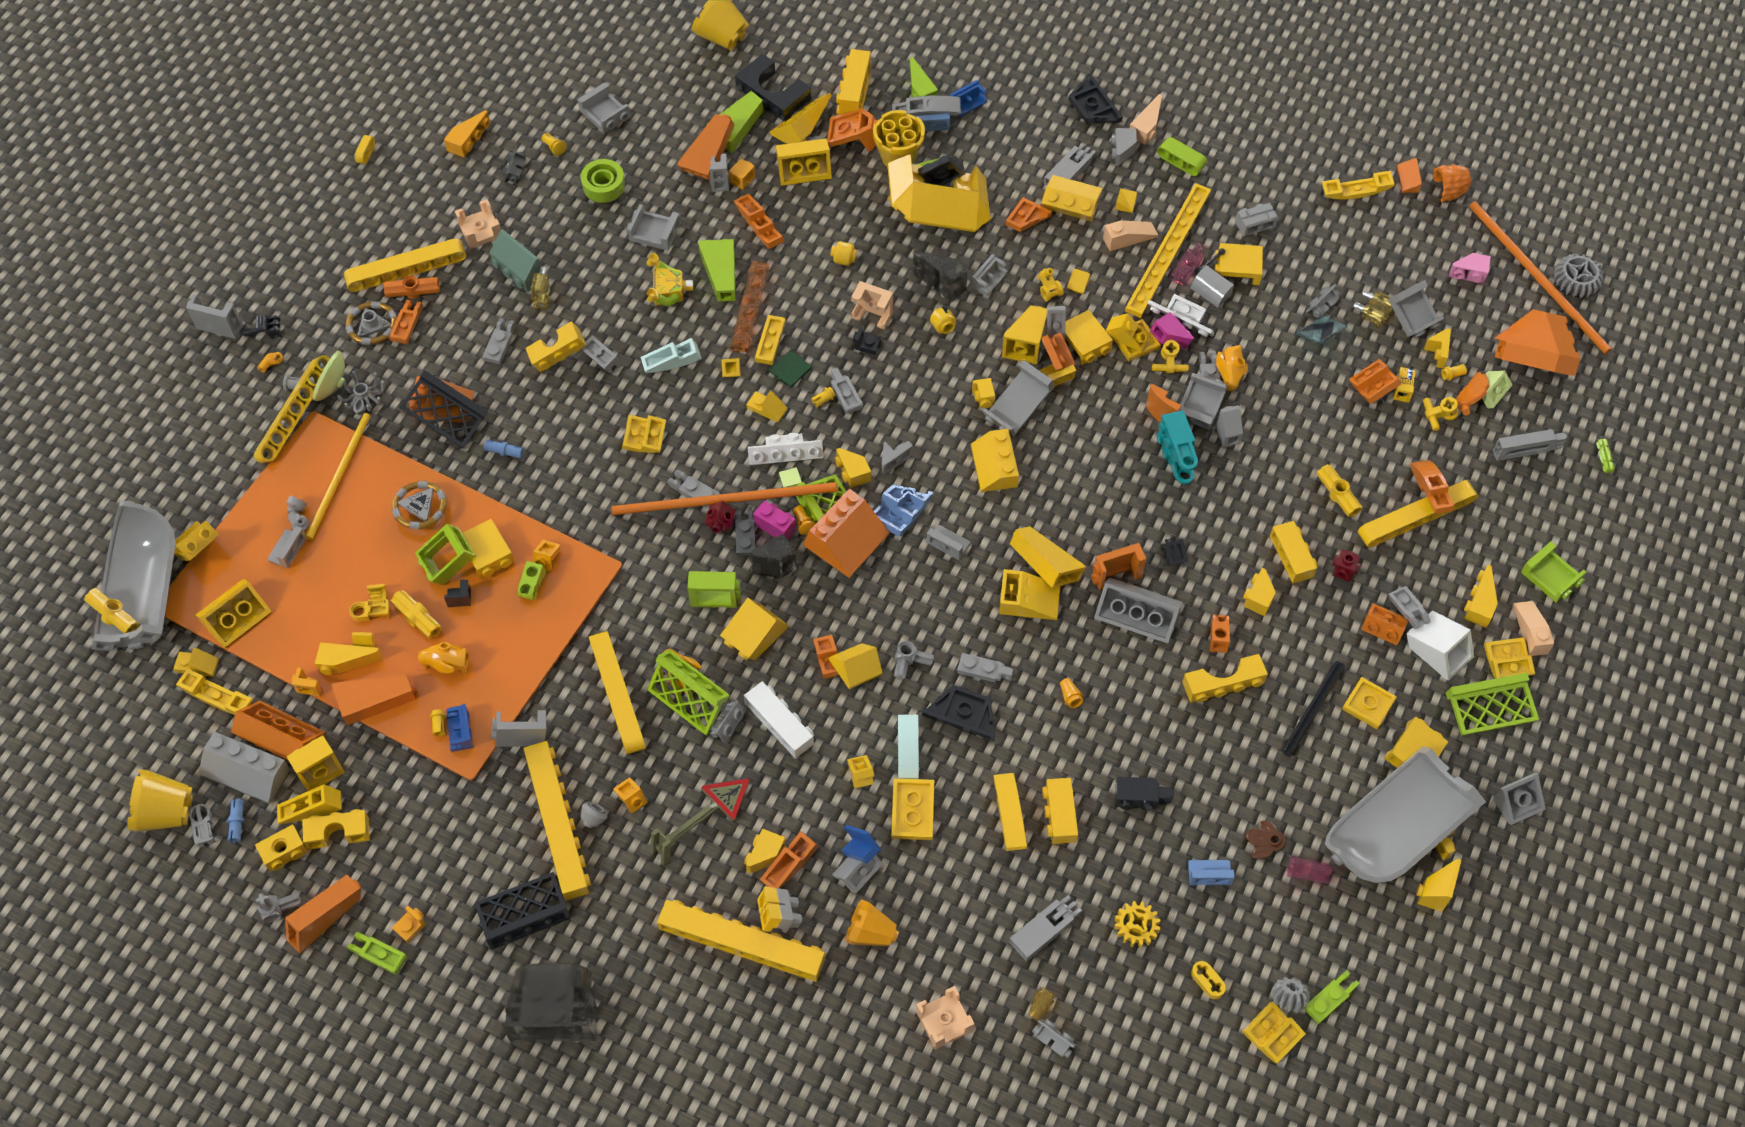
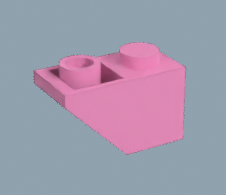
(1471, 268)

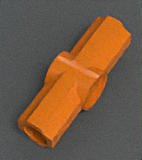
(411, 287)

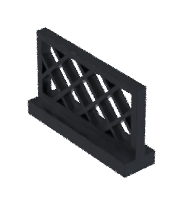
(451, 395)
(526, 923)

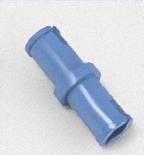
(503, 449)
(235, 820)

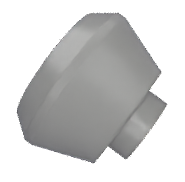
(593, 814)

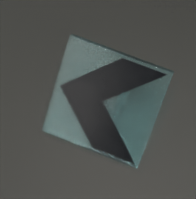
(1322, 330)

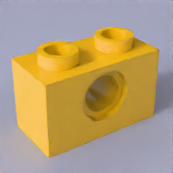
(286, 838)

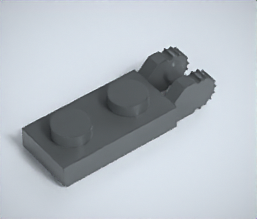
(745, 533)

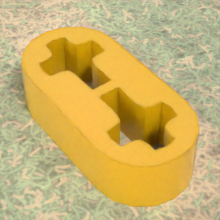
(365, 149)
(1205, 983)

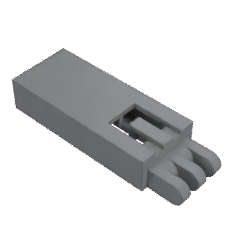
(1068, 168)
(1528, 444)
(1041, 931)

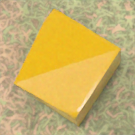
(1126, 200)

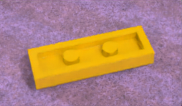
(770, 340)

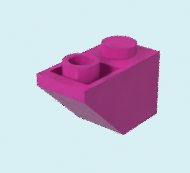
(1170, 328)

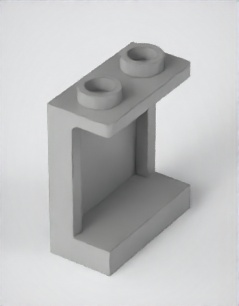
(603, 108)
(653, 229)
(1415, 310)
(212, 320)
(1202, 400)
(519, 733)

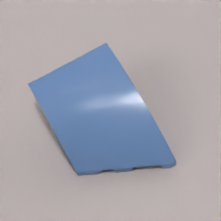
(901, 507)

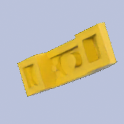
(1359, 188)
(212, 693)

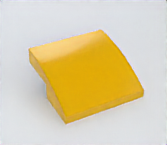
(644, 434)
(1509, 657)
(1273, 1032)

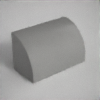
(1212, 286)

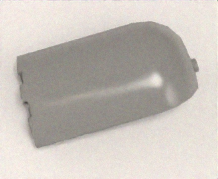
(137, 575)
(1402, 818)

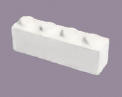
(779, 720)

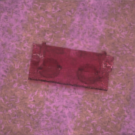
(1309, 870)

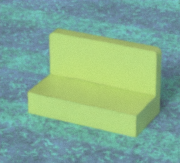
(1499, 385)

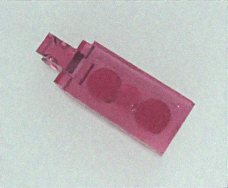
(1187, 265)

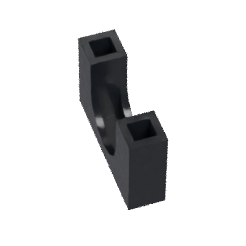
(781, 103)

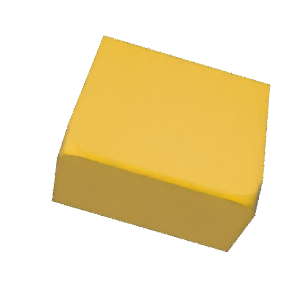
(1078, 281)
(731, 367)
(363, 639)

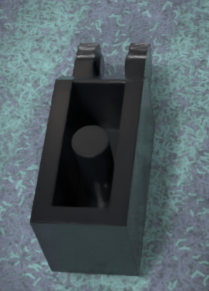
(1141, 793)

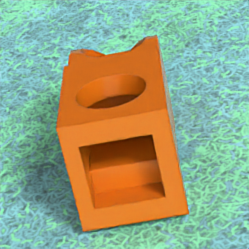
(1219, 634)

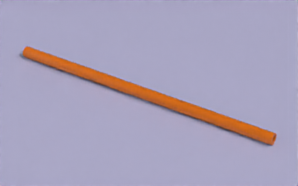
(1540, 278)
(727, 498)

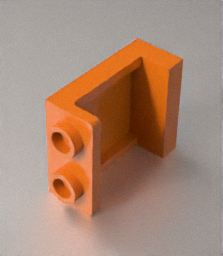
(1118, 562)

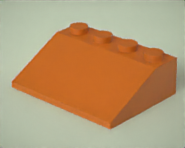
(847, 534)

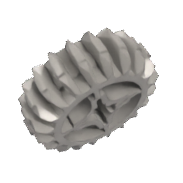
(1578, 275)

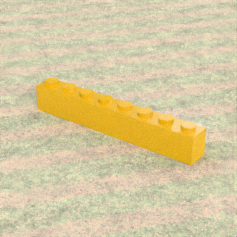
(556, 820)
(741, 940)

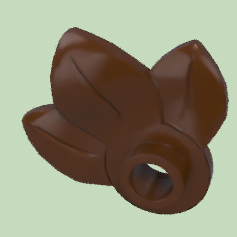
(1262, 838)

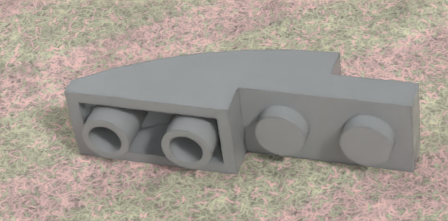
(930, 105)

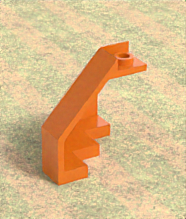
(1540, 342)

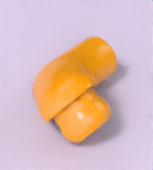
(270, 359)

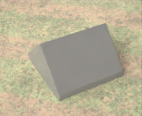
(1520, 799)

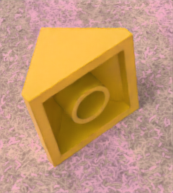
(857, 664)

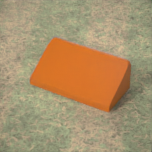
(1409, 176)

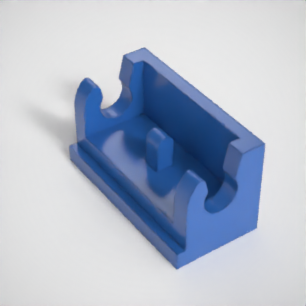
(971, 97)
(459, 728)

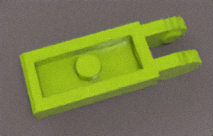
(379, 953)
(1330, 998)

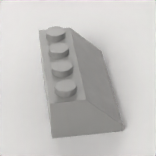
(1138, 610)
(242, 767)

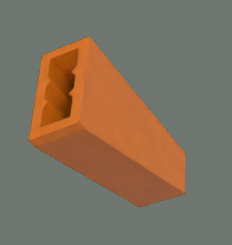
(709, 143)
(372, 696)
(321, 912)

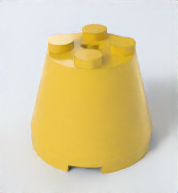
(721, 23)
(898, 136)
(158, 802)

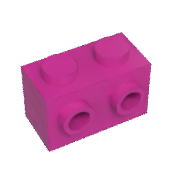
(774, 521)

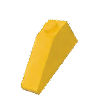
(343, 658)
(318, 801)

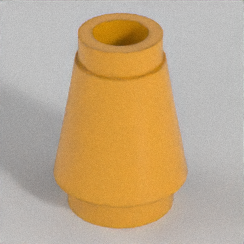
(1071, 694)

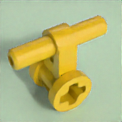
(1049, 284)
(1170, 367)
(1443, 410)

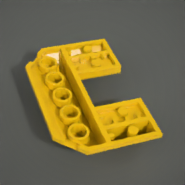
(934, 205)

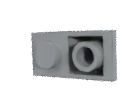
(1124, 144)
(1229, 426)

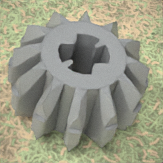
(1290, 995)

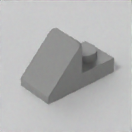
(893, 458)

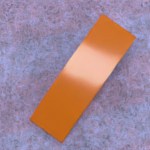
(789, 861)

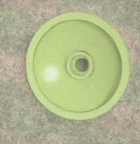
(330, 377)

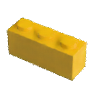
(1293, 552)
(1060, 811)

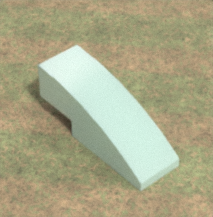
(671, 356)
(908, 747)

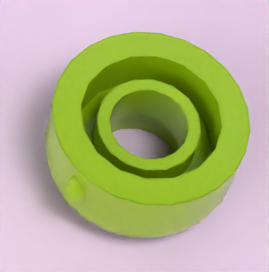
(603, 172)

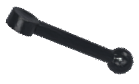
(1221, 252)

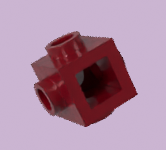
(720, 517)
(1346, 565)

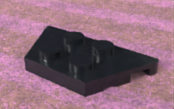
(1093, 103)
(963, 711)

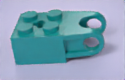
(1177, 445)

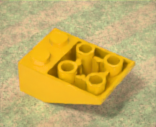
(1028, 596)

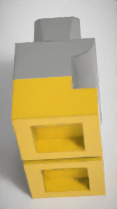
(777, 908)

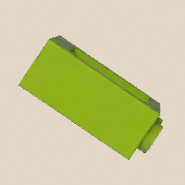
(435, 544)
(713, 589)

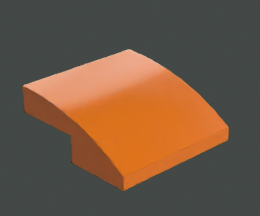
(1375, 381)
(1159, 404)

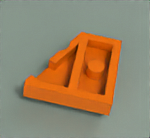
(1026, 215)

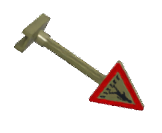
(724, 795)

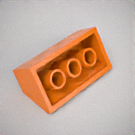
(273, 729)

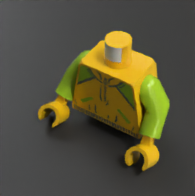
(667, 283)

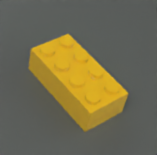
(855, 81)

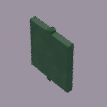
(790, 368)

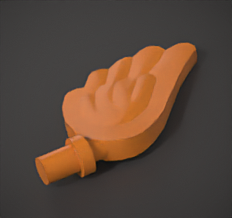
(1473, 392)

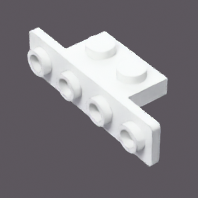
(1186, 312)
(785, 449)

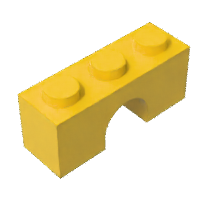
(569, 341)
(319, 828)

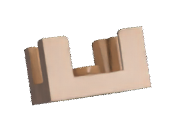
(479, 227)
(873, 300)
(944, 1018)

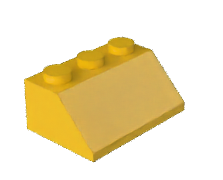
(803, 161)
(1071, 197)
(995, 461)
(233, 613)

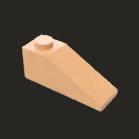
(1147, 121)
(1127, 233)
(1533, 628)

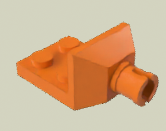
(851, 127)

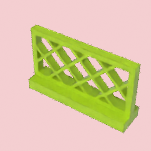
(809, 501)
(693, 681)
(1493, 687)

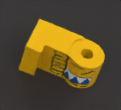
(1406, 378)

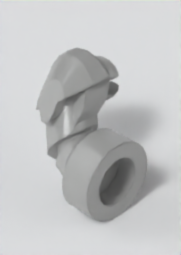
(294, 507)

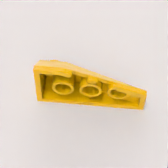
(802, 122)

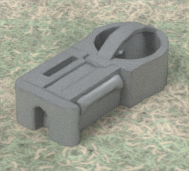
(201, 828)

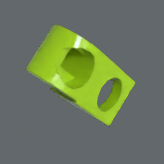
(531, 580)

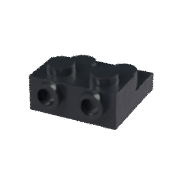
(942, 170)

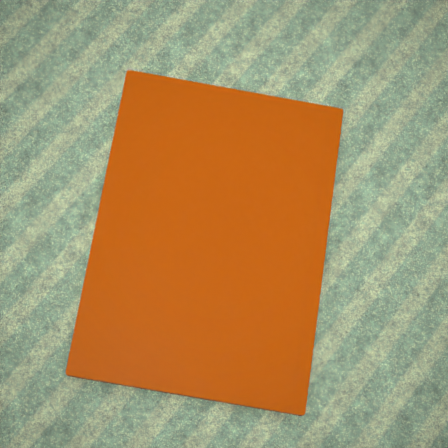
(361, 545)

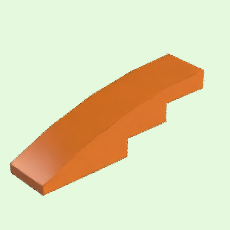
(758, 221)

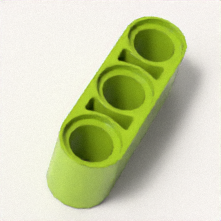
(1182, 156)

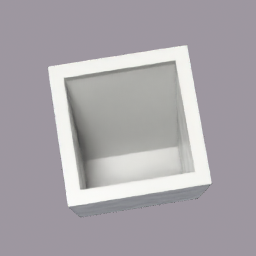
(1442, 644)

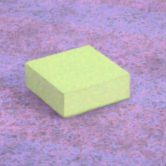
(789, 477)

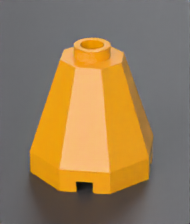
(870, 927)

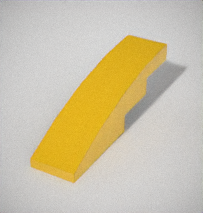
(1010, 812)

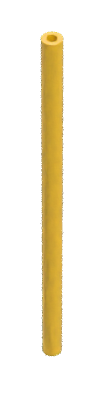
(337, 477)

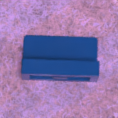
(862, 845)

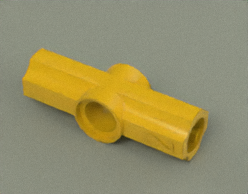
(1333, 483)
(111, 611)
(416, 614)

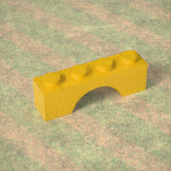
(1201, 685)

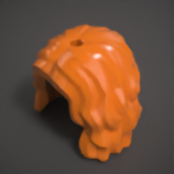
(1455, 180)

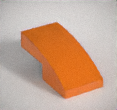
(824, 649)

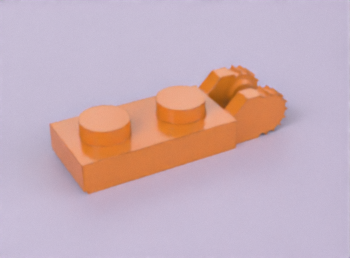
(405, 322)

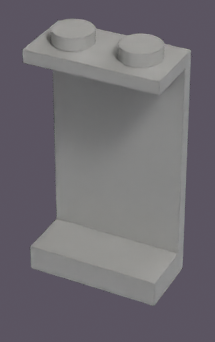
(1019, 399)

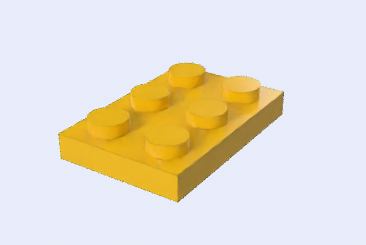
(912, 809)

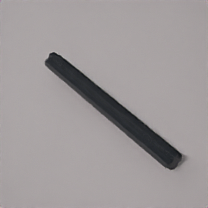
(1313, 709)

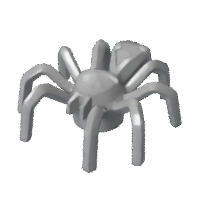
(360, 393)

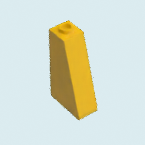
(1047, 558)

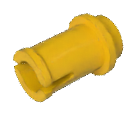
(1451, 372)
(823, 397)
(437, 717)

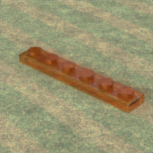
(749, 306)

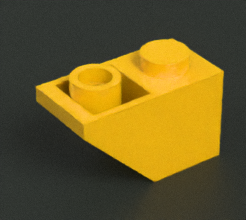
(1127, 332)
(853, 466)
(1261, 594)
(766, 849)

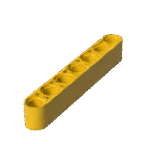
(404, 265)
(287, 415)
(1413, 516)
(617, 692)

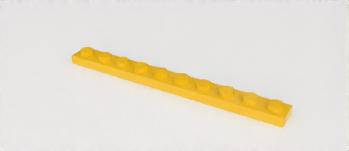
(1168, 250)

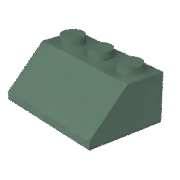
(514, 260)

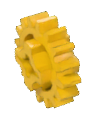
(1139, 915)

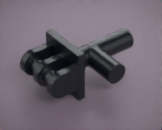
(265, 324)

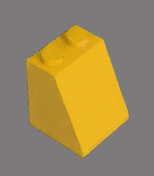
(1024, 337)
(753, 630)

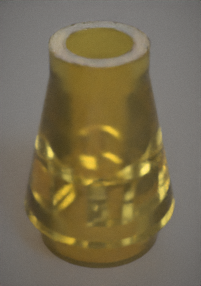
(1041, 1003)

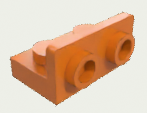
(1058, 351)
(1384, 624)

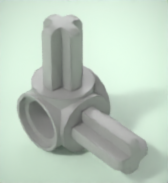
(905, 660)
(272, 908)

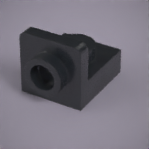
(866, 342)
(1174, 551)

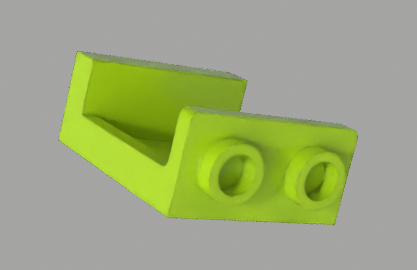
(1552, 573)

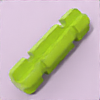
(1605, 455)

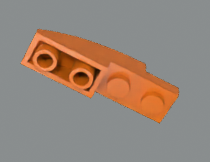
(1434, 485)

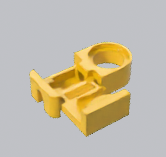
(377, 604)

